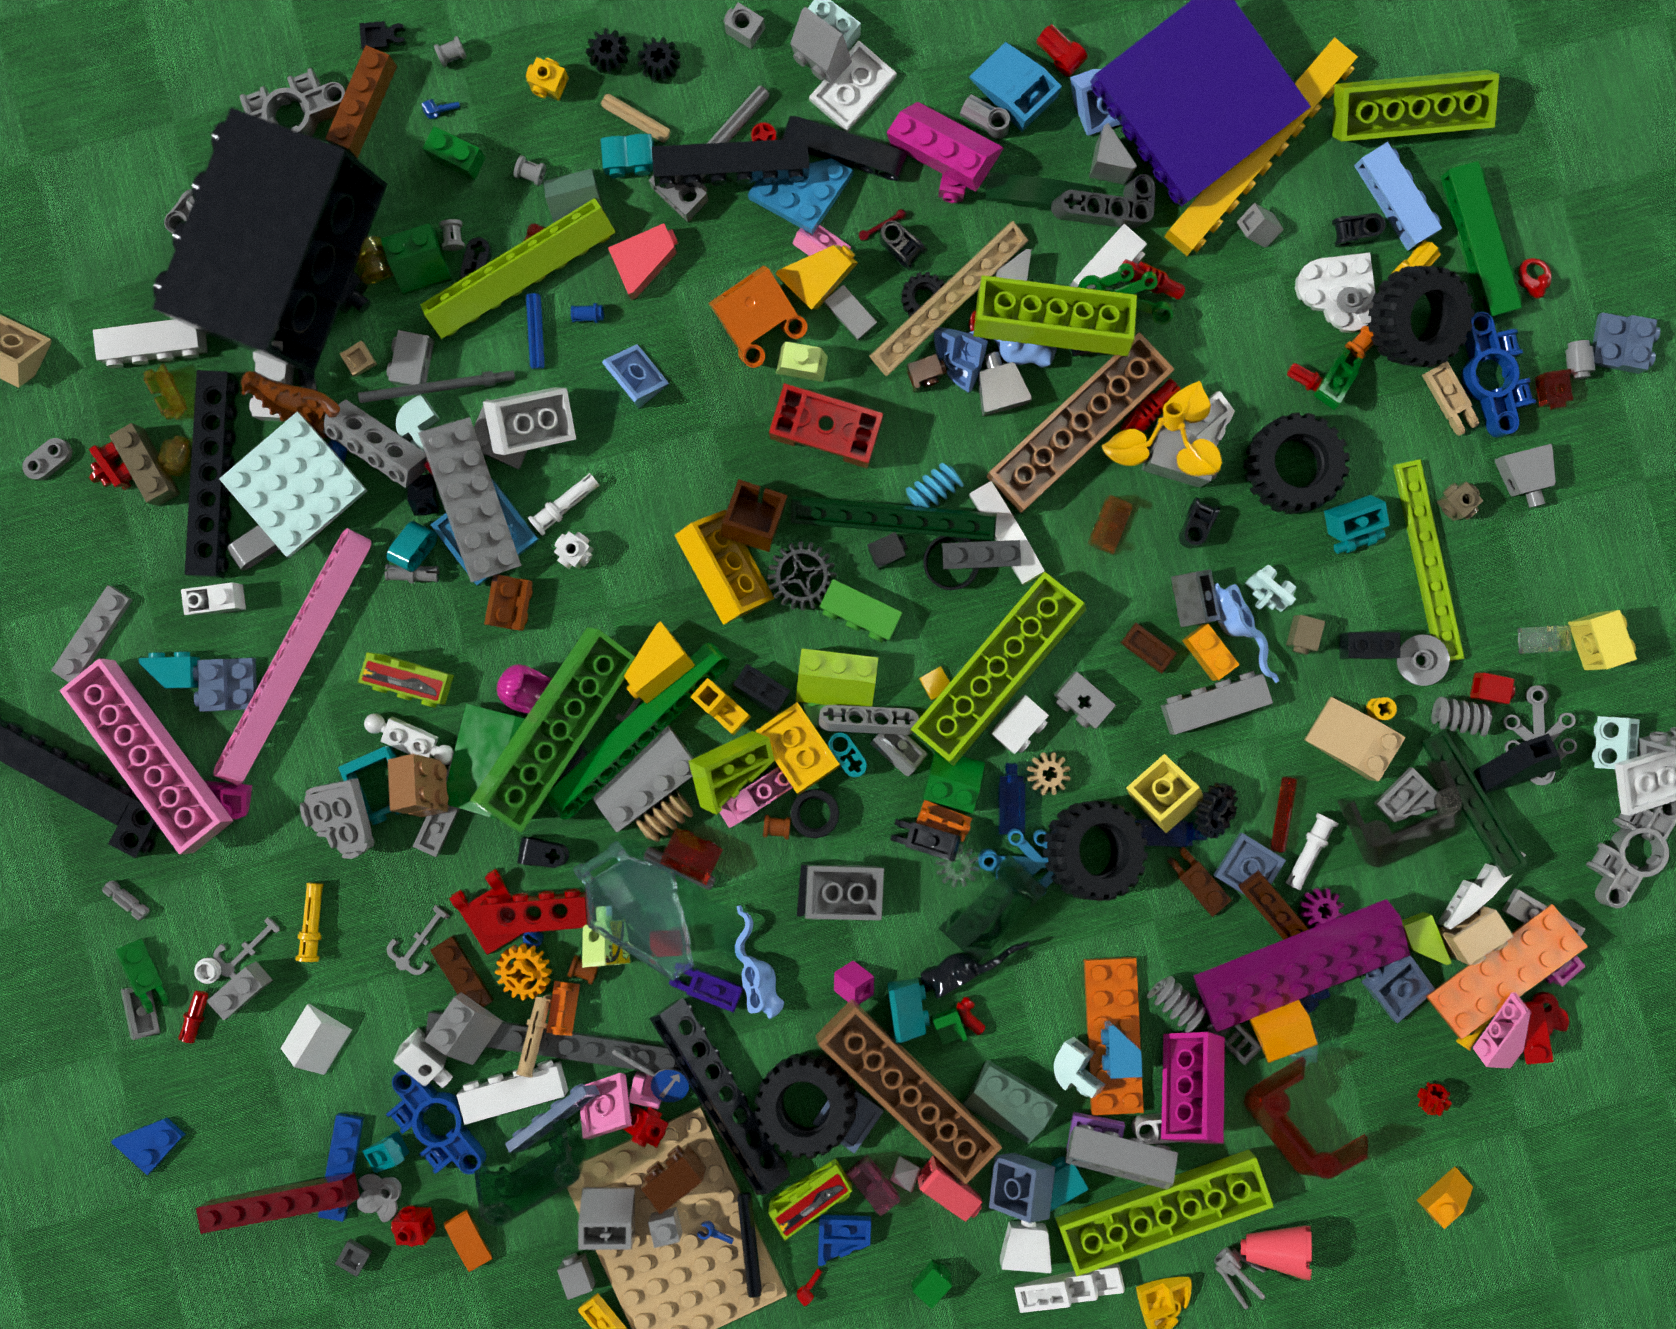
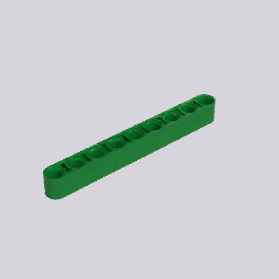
(634, 735)

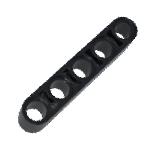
(847, 148)

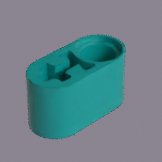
(411, 546)
(856, 756)

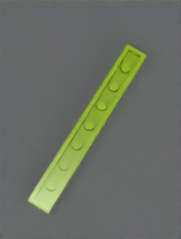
(1428, 556)

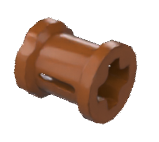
(776, 827)
(585, 973)

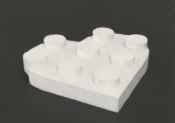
(1324, 279)

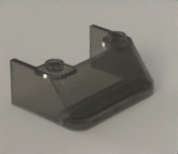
(1383, 847)

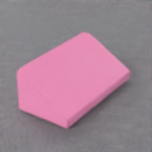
(818, 241)

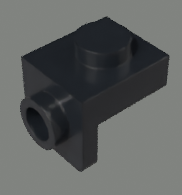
(423, 495)

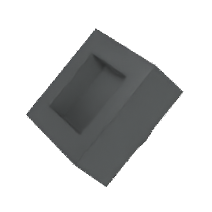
(353, 1257)

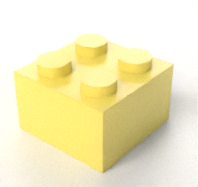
(1603, 640)
(1165, 793)

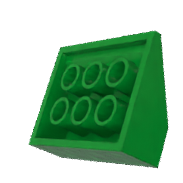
(479, 745)

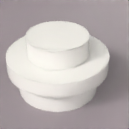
(207, 970)

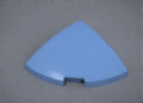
(961, 354)

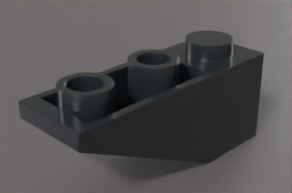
(1519, 764)

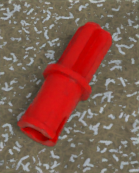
(1304, 376)
(193, 1017)

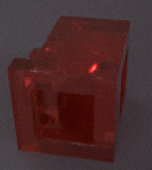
(1546, 389)

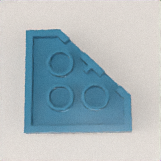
(804, 201)

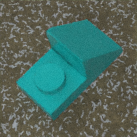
(386, 1152)

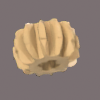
(1052, 781)

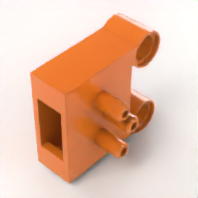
(754, 309)

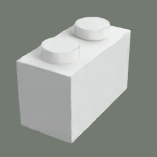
(1019, 725)

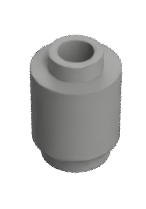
(1580, 359)

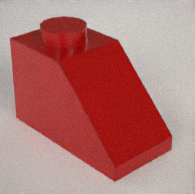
(1537, 1042)

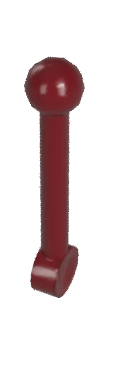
(864, 235)

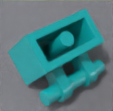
(1357, 523)

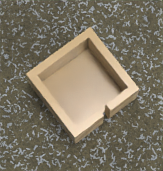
(1476, 936)

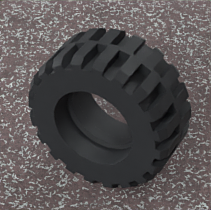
(1448, 320)
(1326, 449)
(1125, 858)
(782, 1128)

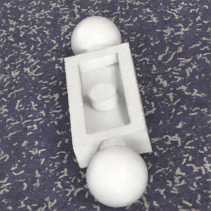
(408, 738)

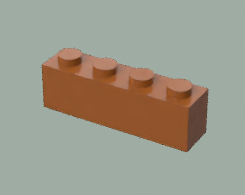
(361, 100)

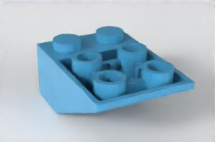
(1016, 85)

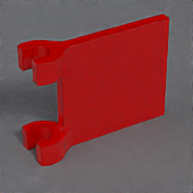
(472, 915)

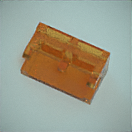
(1110, 524)

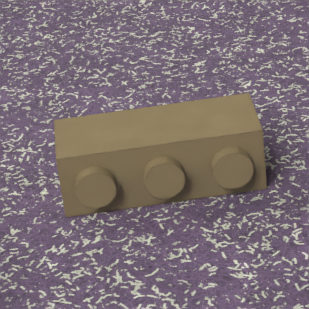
(141, 461)

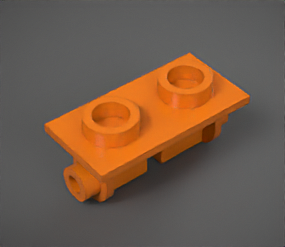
(944, 819)
(563, 1008)

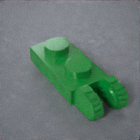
(1338, 380)
(141, 973)

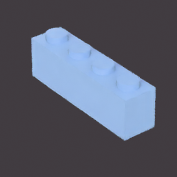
(1398, 196)

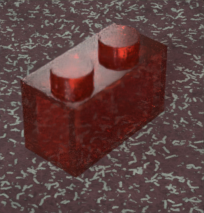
(691, 855)

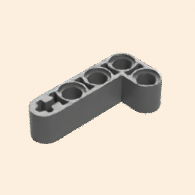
(1102, 204)

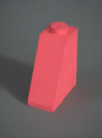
(643, 257)
(949, 1190)

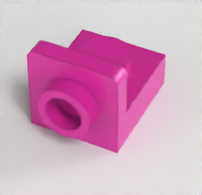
(951, 190)

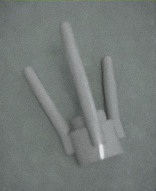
(1228, 1263)

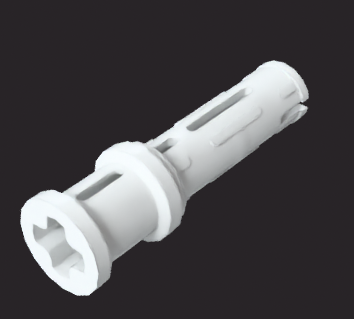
(554, 511)
(1315, 841)

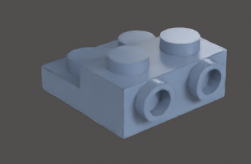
(1625, 342)
(224, 684)
(1398, 987)

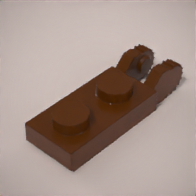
(1200, 884)

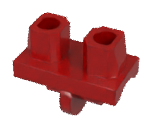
(108, 469)

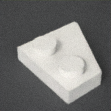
(1214, 425)

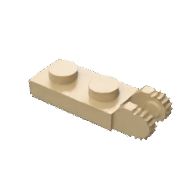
(1450, 397)

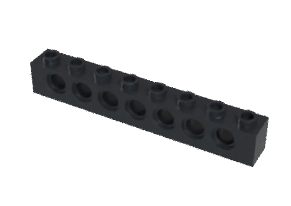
(202, 463)
(707, 1091)

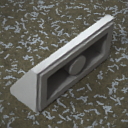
(900, 751)
(139, 1022)

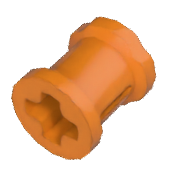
(1360, 343)

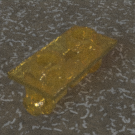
(170, 402)

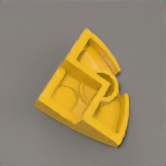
(1162, 1301)

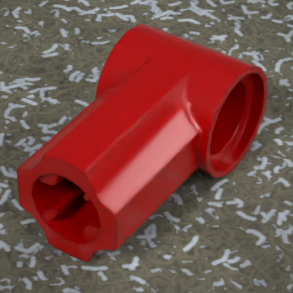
(1066, 55)

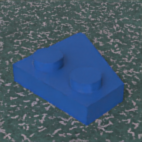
(149, 1144)
(842, 1235)

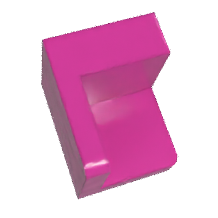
(854, 983)

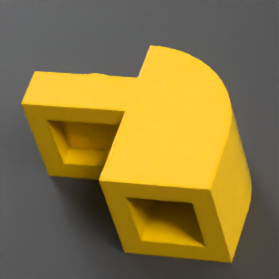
(720, 706)

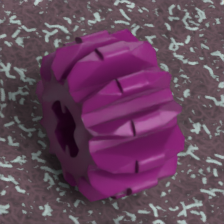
(1322, 899)

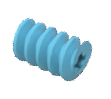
(934, 486)

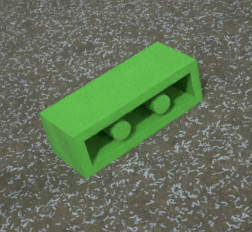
(860, 611)

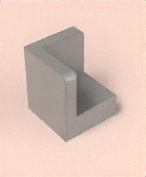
(1260, 225)

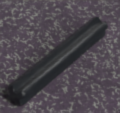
(749, 1244)

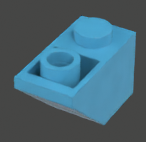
(1122, 1055)

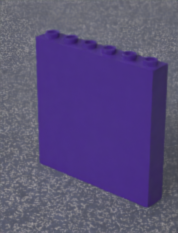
(1198, 95)

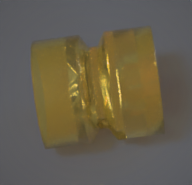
(372, 264)

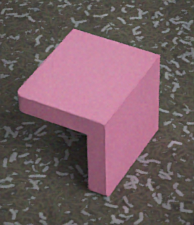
(642, 1093)

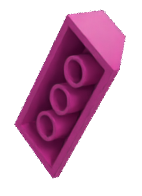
(943, 145)
(1193, 1087)

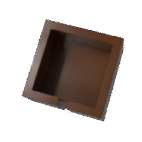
(751, 521)
(673, 1178)

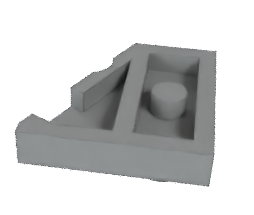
(1407, 797)

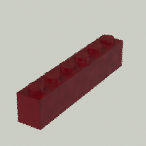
(278, 1202)

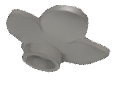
(377, 1198)

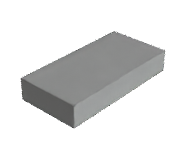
(850, 312)

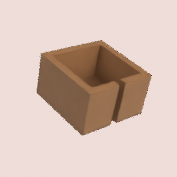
(417, 785)

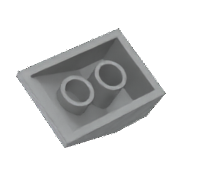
(844, 892)

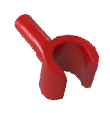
(803, 1293)

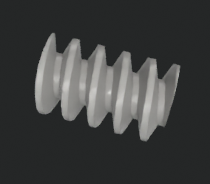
(1462, 714)
(1179, 1002)

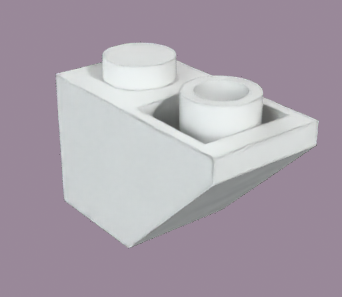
(213, 599)

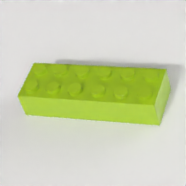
(1415, 105)
(1055, 315)

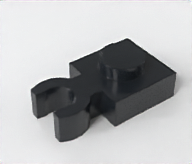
(379, 35)

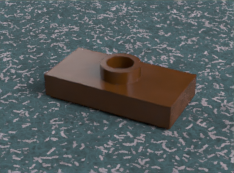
(1148, 648)

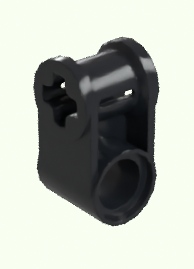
(1353, 230)
(902, 245)
(1200, 519)
(538, 853)

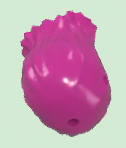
(521, 687)

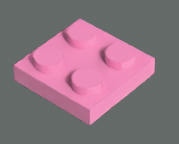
(608, 1110)

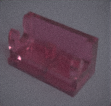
(873, 1185)

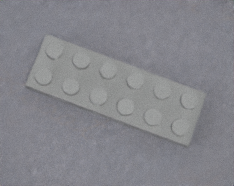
(469, 499)

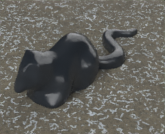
(960, 969)

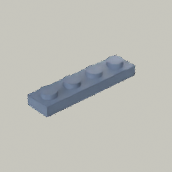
(543, 1122)

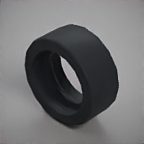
(811, 832)

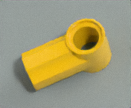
(1423, 255)

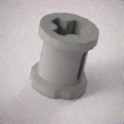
(450, 51)
(529, 170)
(447, 227)

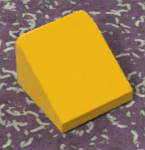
(934, 682)

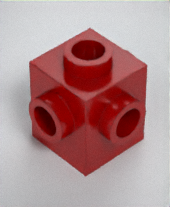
(646, 1126)
(413, 1226)

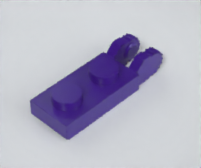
(710, 989)

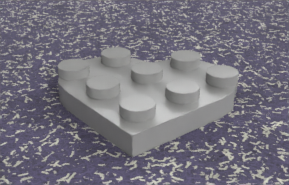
(339, 815)

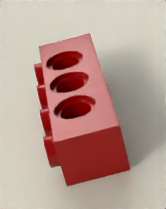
(496, 924)

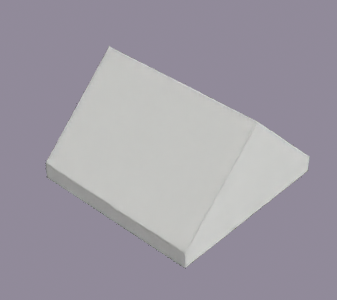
(315, 1040)

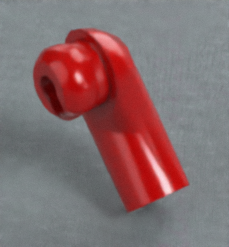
(968, 1018)

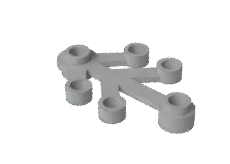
(1539, 729)

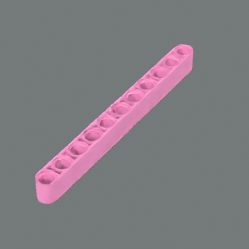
(292, 657)

